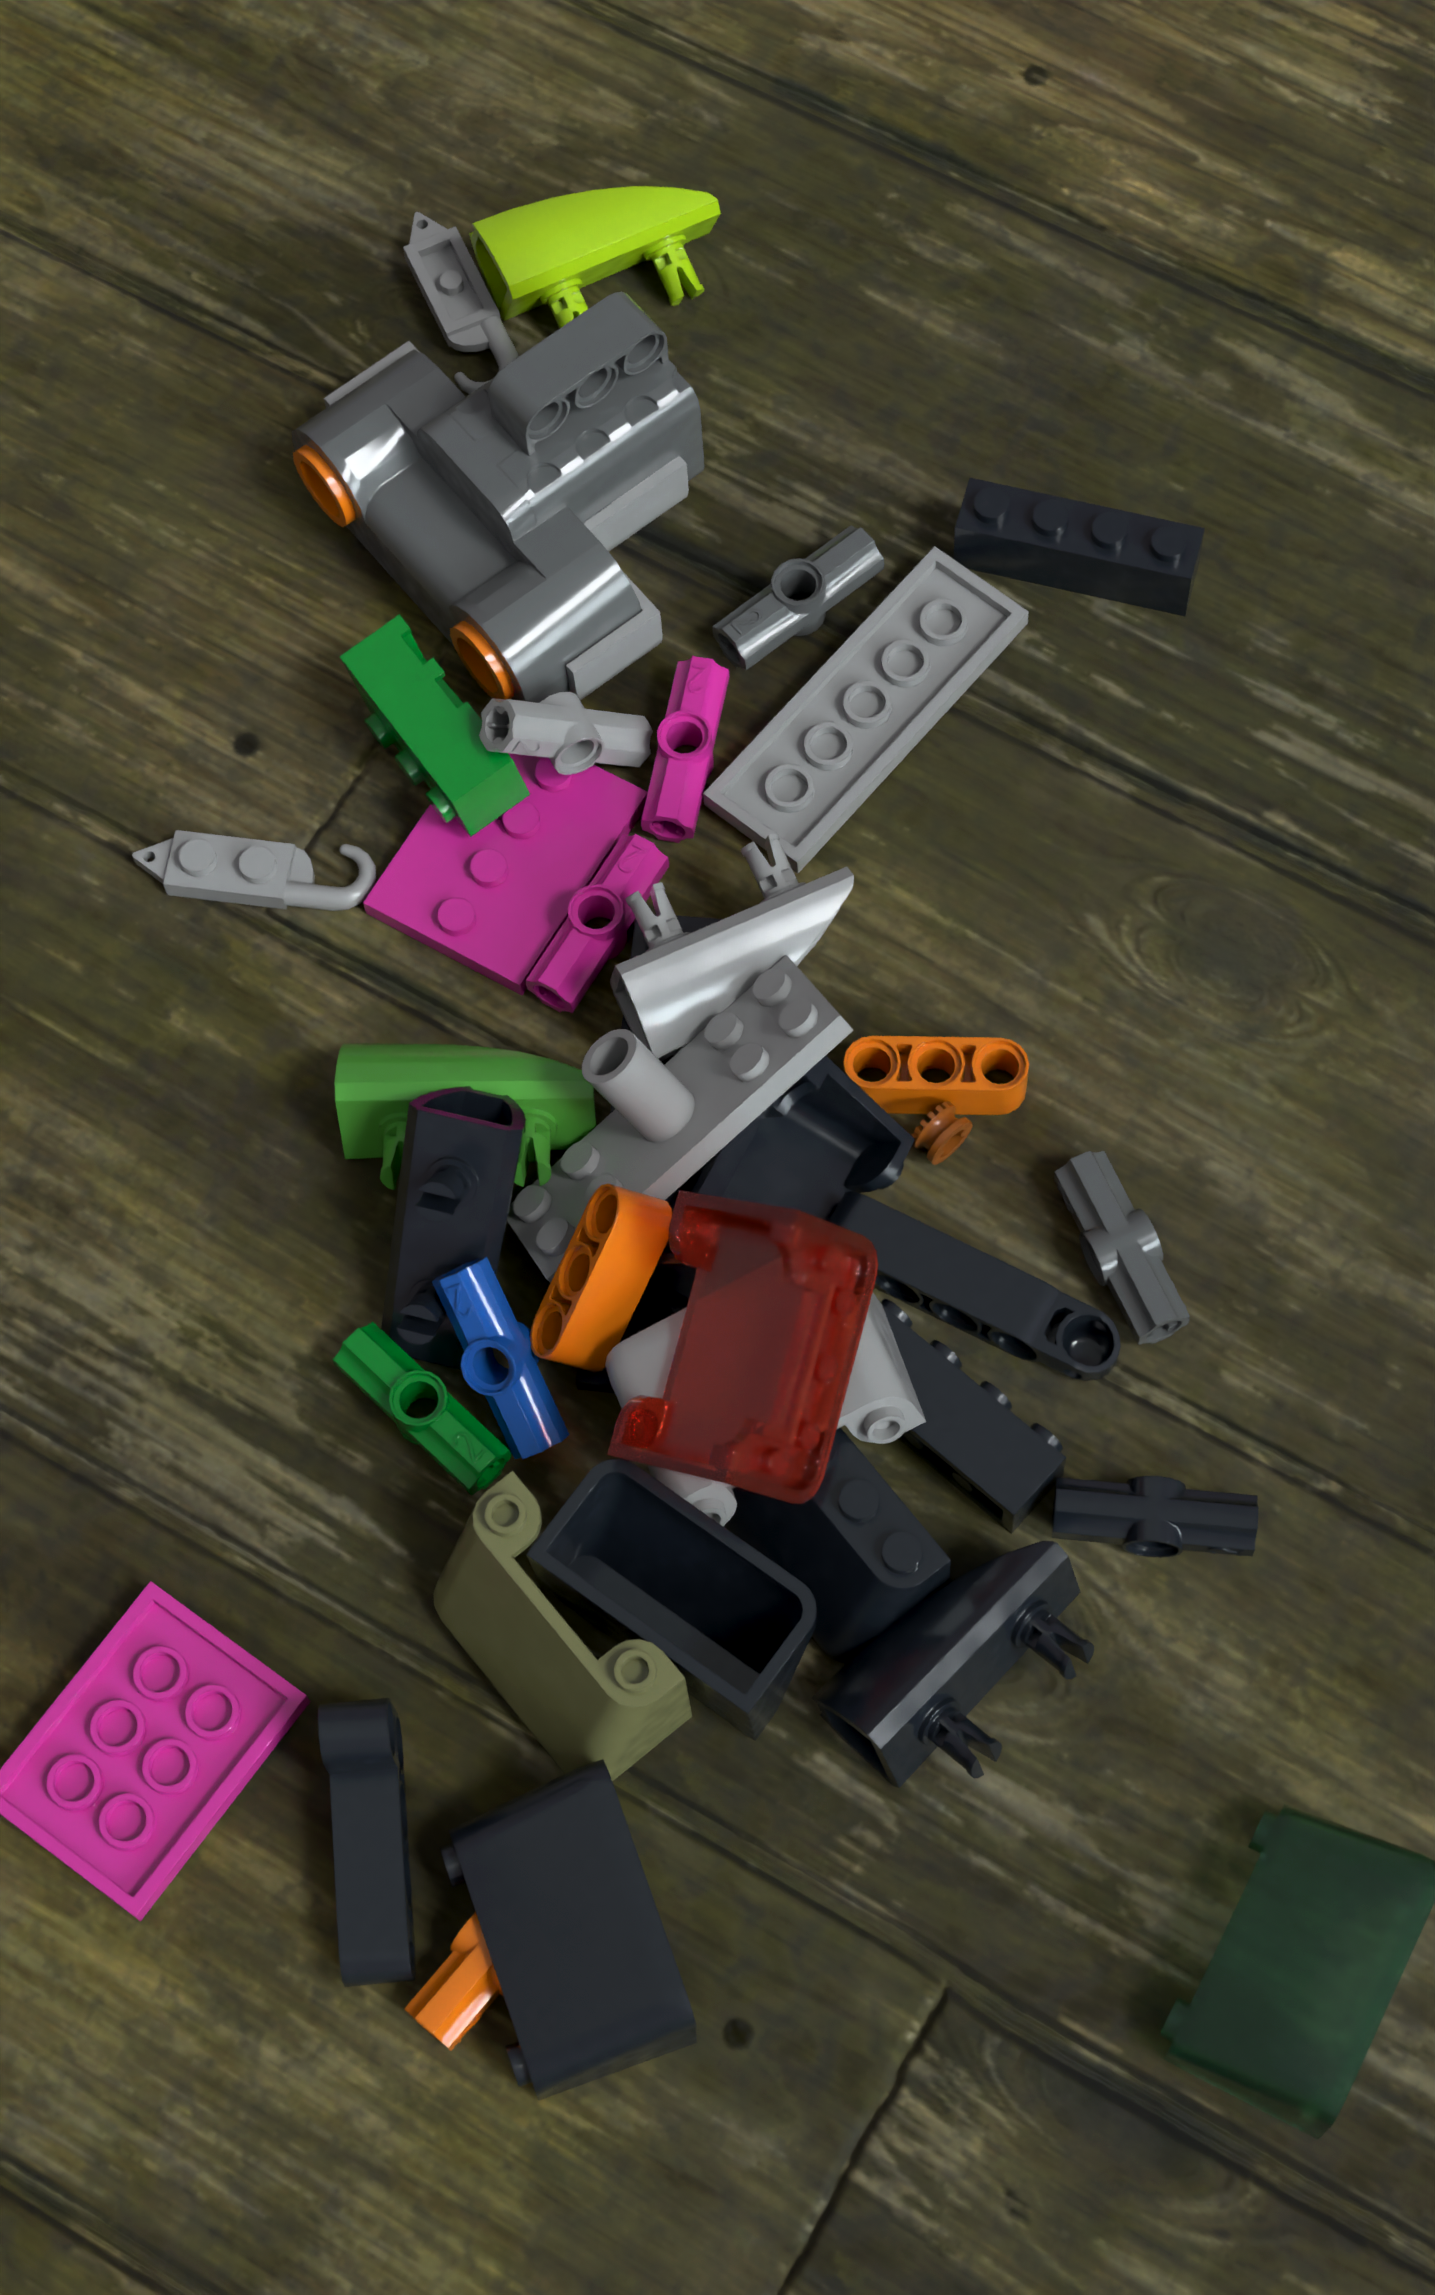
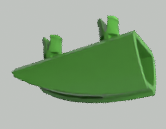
(382, 1078)

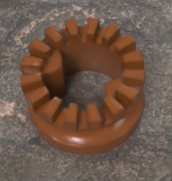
(942, 1133)

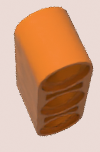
(961, 1057)
(601, 1277)

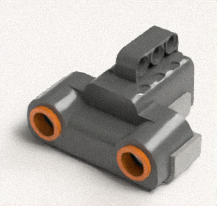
(514, 495)

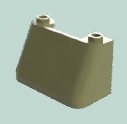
(536, 1661)

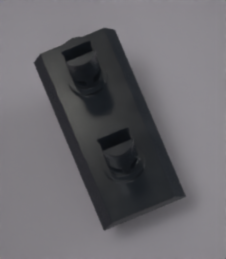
(448, 1209)
(945, 1655)

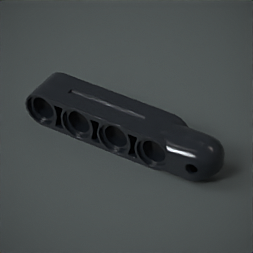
(981, 1292)

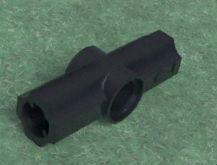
(1155, 1516)

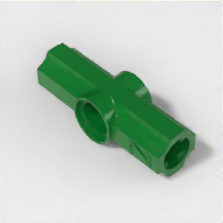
(446, 1435)

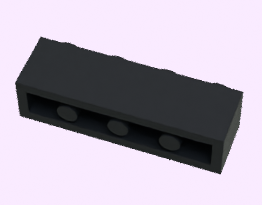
(1077, 546)
(973, 1433)

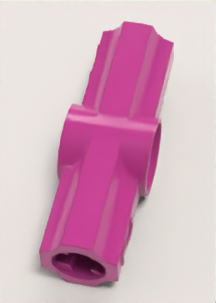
(681, 777)
(581, 952)

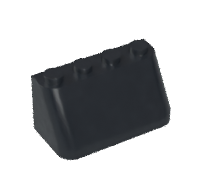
(851, 1549)
(670, 1575)

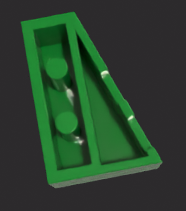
(431, 729)

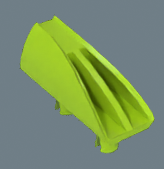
(574, 239)

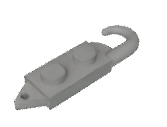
(456, 294)
(250, 872)

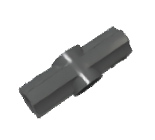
(773, 618)
(1121, 1247)

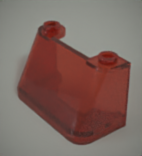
(757, 1349)

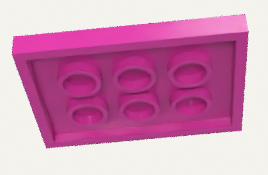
(509, 886)
(146, 1750)

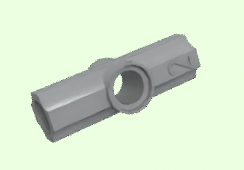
(565, 733)

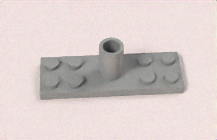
(683, 1111)

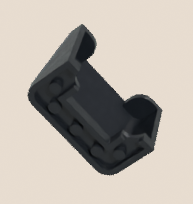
(800, 1156)
(572, 1932)

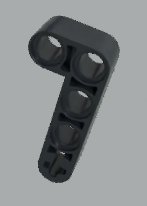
(370, 1840)

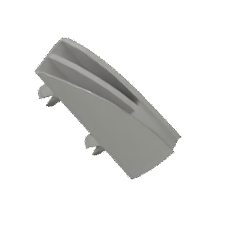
(696, 975)

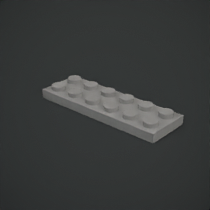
(866, 708)

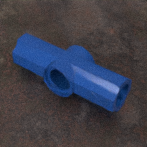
(514, 1393)

